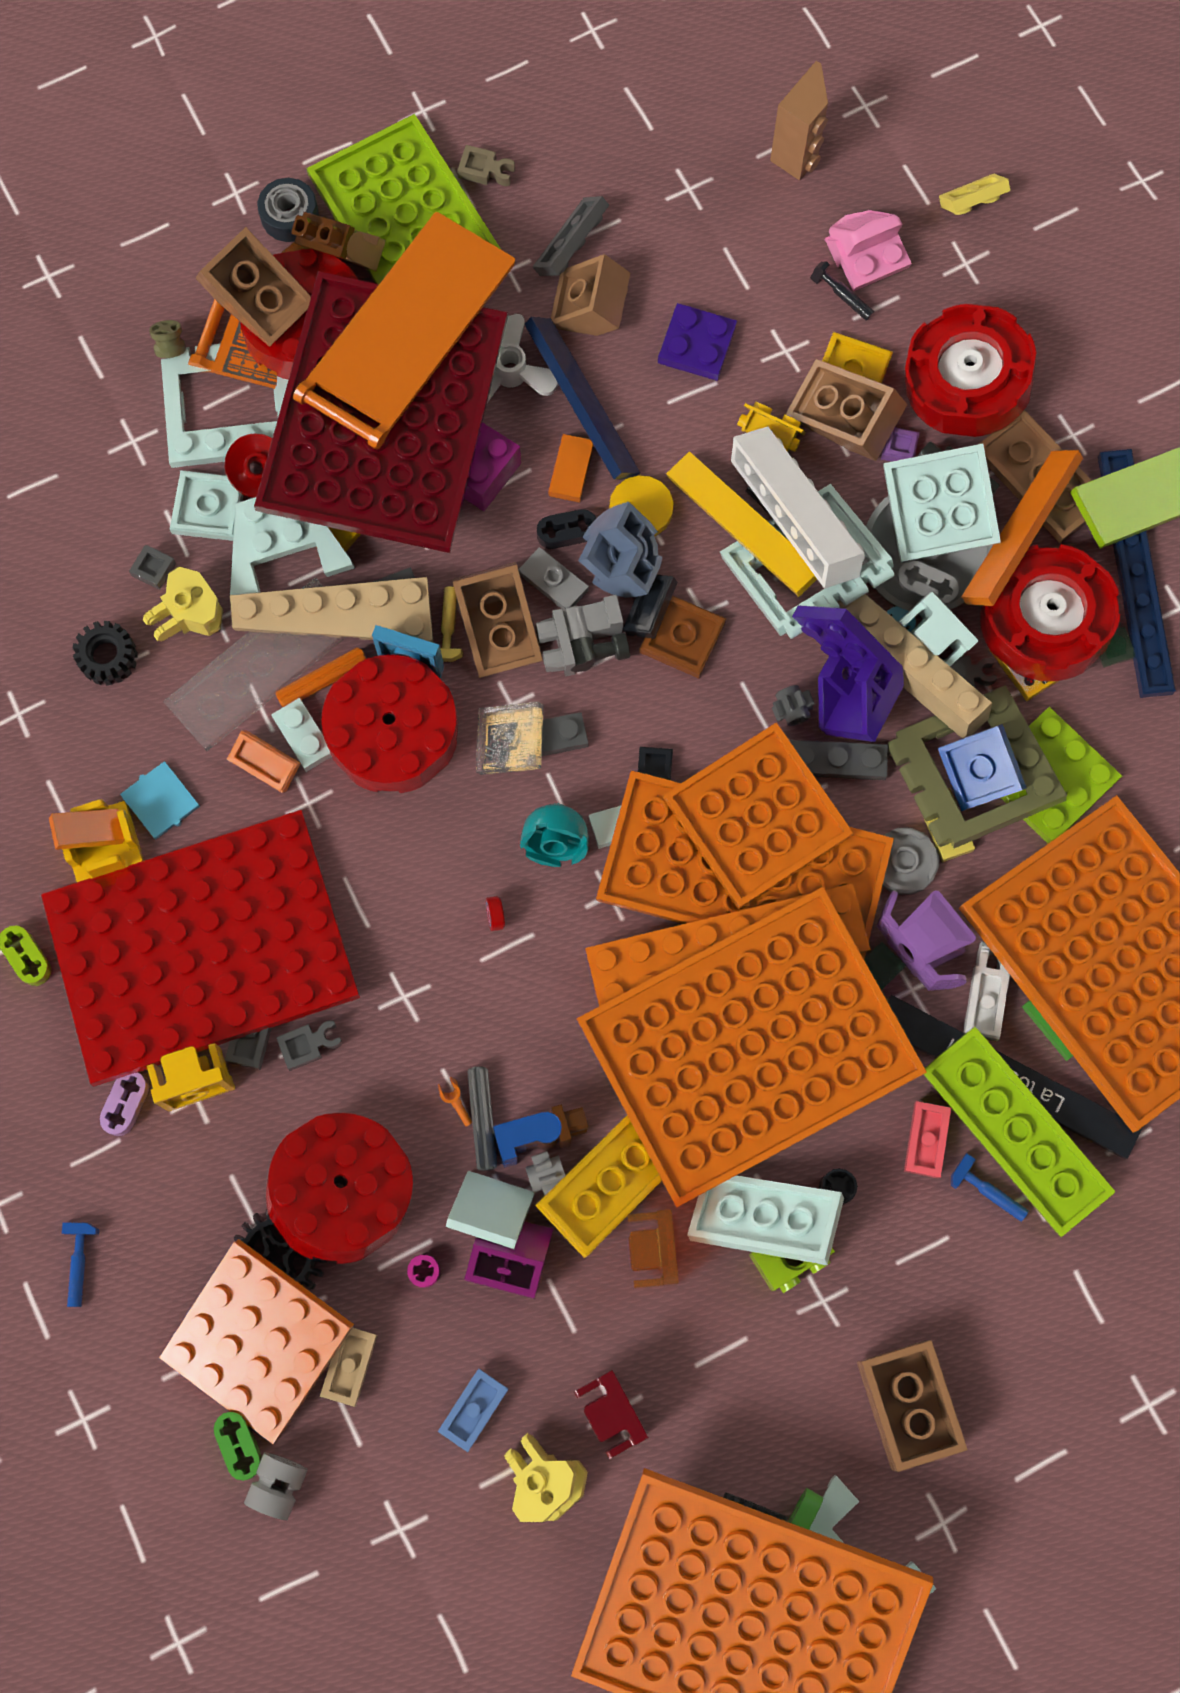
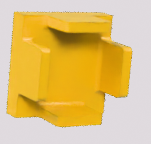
(101, 860)
(189, 1078)

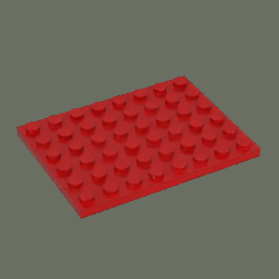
(198, 947)

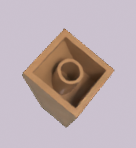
(591, 297)

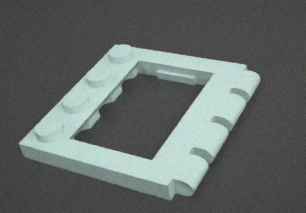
(207, 444)
(875, 571)

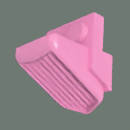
(868, 247)

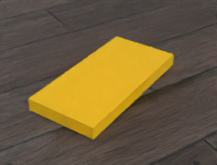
(601, 1189)

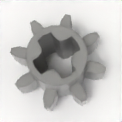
(544, 1172)

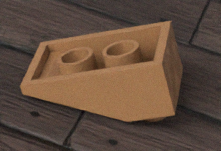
(254, 287)
(847, 408)
(497, 619)

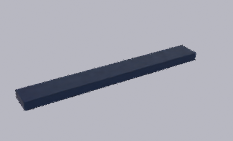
(1140, 599)

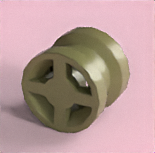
(167, 339)

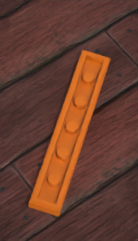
(1022, 528)

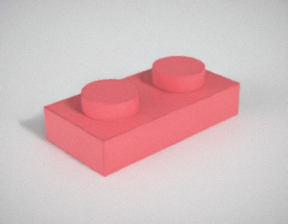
(927, 1139)

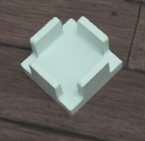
(939, 628)

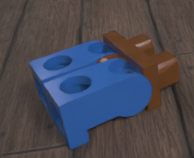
(539, 1131)

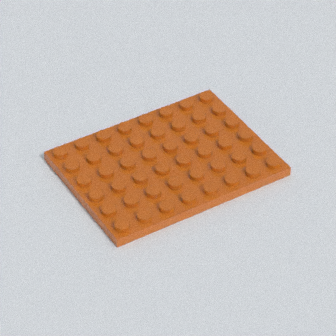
(1098, 953)
(750, 1046)
(743, 1604)

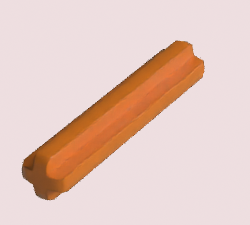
(320, 677)

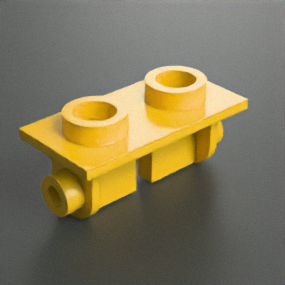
(760, 417)

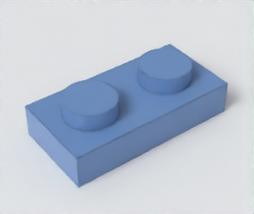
(473, 1410)

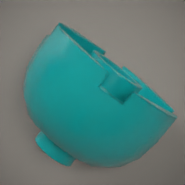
(554, 835)

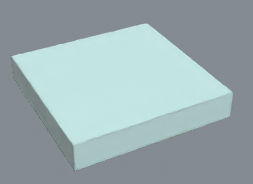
(204, 506)
(490, 1209)

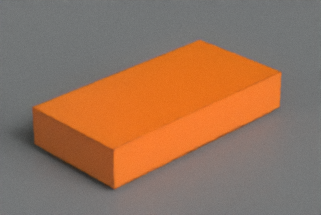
(571, 468)
(263, 761)
(86, 829)

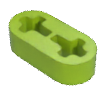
(31, 951)

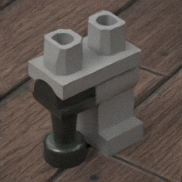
(575, 632)

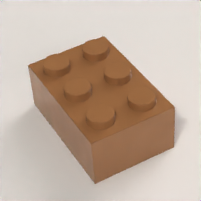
(911, 1406)

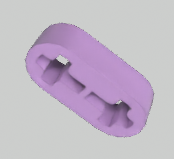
(132, 1106)

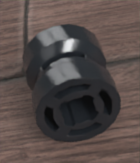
(840, 1181)

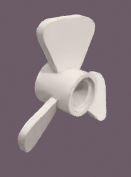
(510, 352)

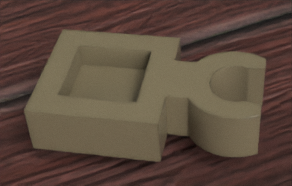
(481, 165)

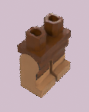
(338, 240)

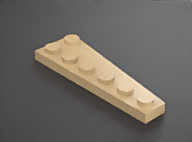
(338, 610)

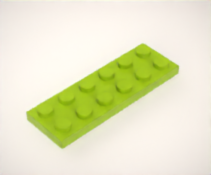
(1018, 1132)

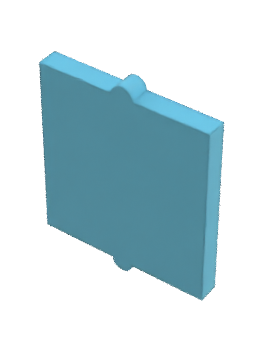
(160, 800)

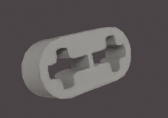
(931, 574)

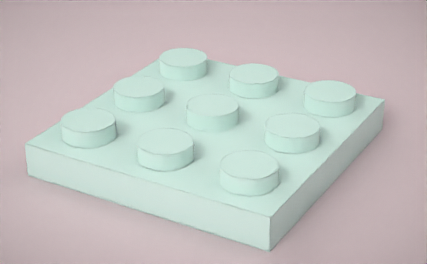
(941, 503)

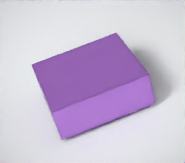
(900, 445)

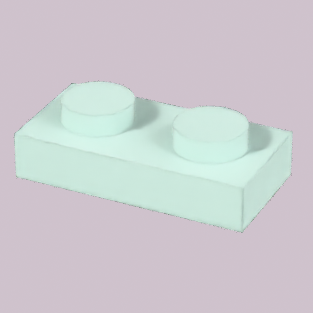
(302, 734)

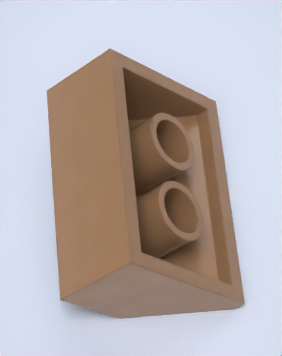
(801, 124)

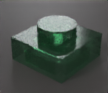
(1118, 650)

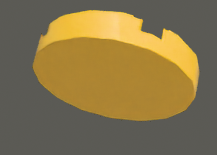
(648, 497)

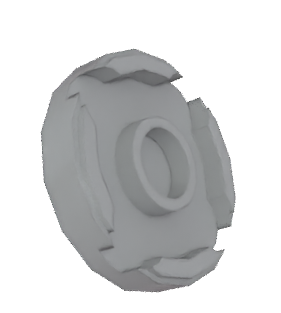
(911, 862)

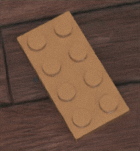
(1017, 456)

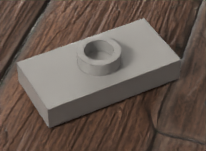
(553, 579)

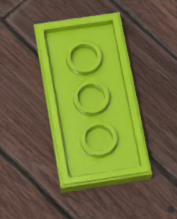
(1131, 499)

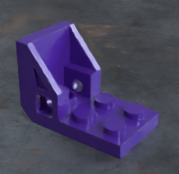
(862, 696)

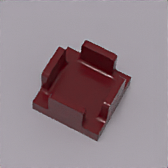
(612, 1414)

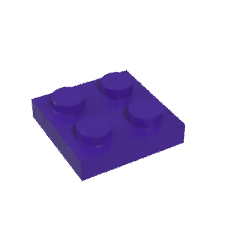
(697, 341)

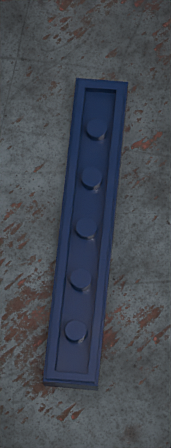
(582, 398)

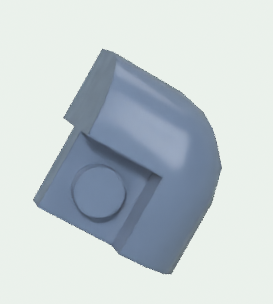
(622, 552)

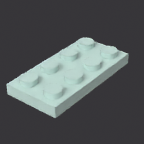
(768, 1218)

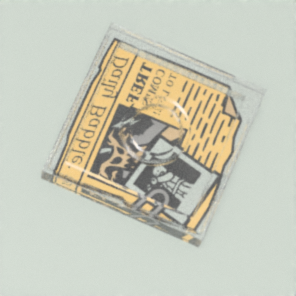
(509, 738)

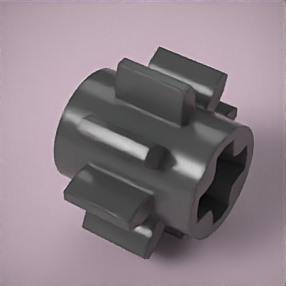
(793, 705)

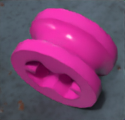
(429, 1280)

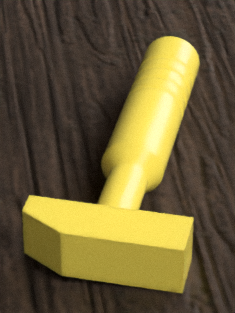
(447, 626)

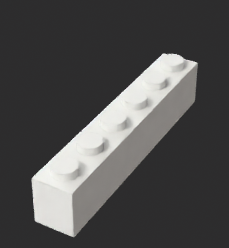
(797, 507)

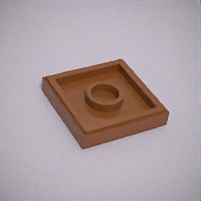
(685, 637)

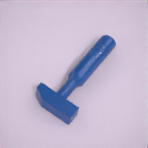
(986, 1189)
(78, 1258)

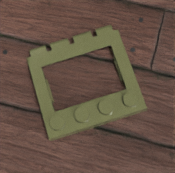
(936, 800)

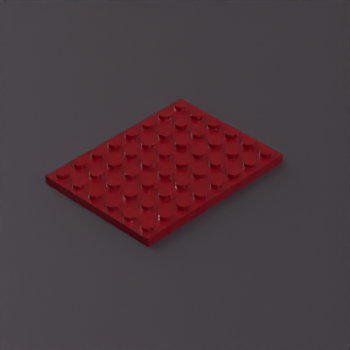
(420, 473)

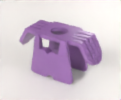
(932, 935)

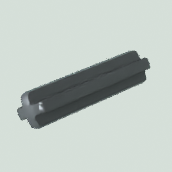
(482, 1118)

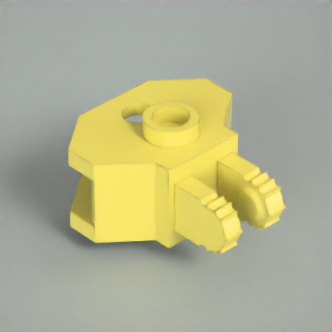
(190, 605)
(546, 1485)

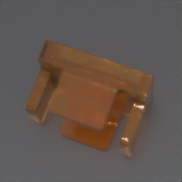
(654, 1249)

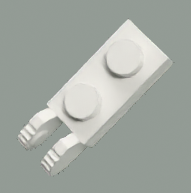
(987, 996)

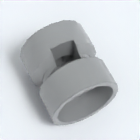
(275, 1500)

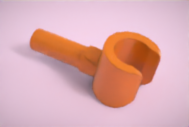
(453, 1098)

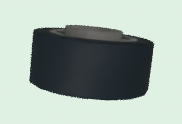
(280, 196)

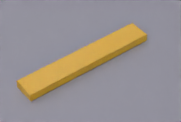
(742, 522)

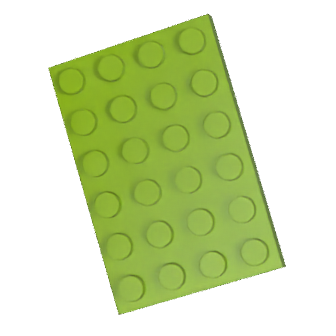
(393, 188)

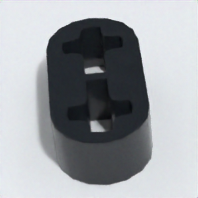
(566, 526)

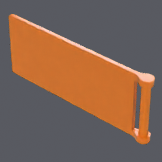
(407, 327)

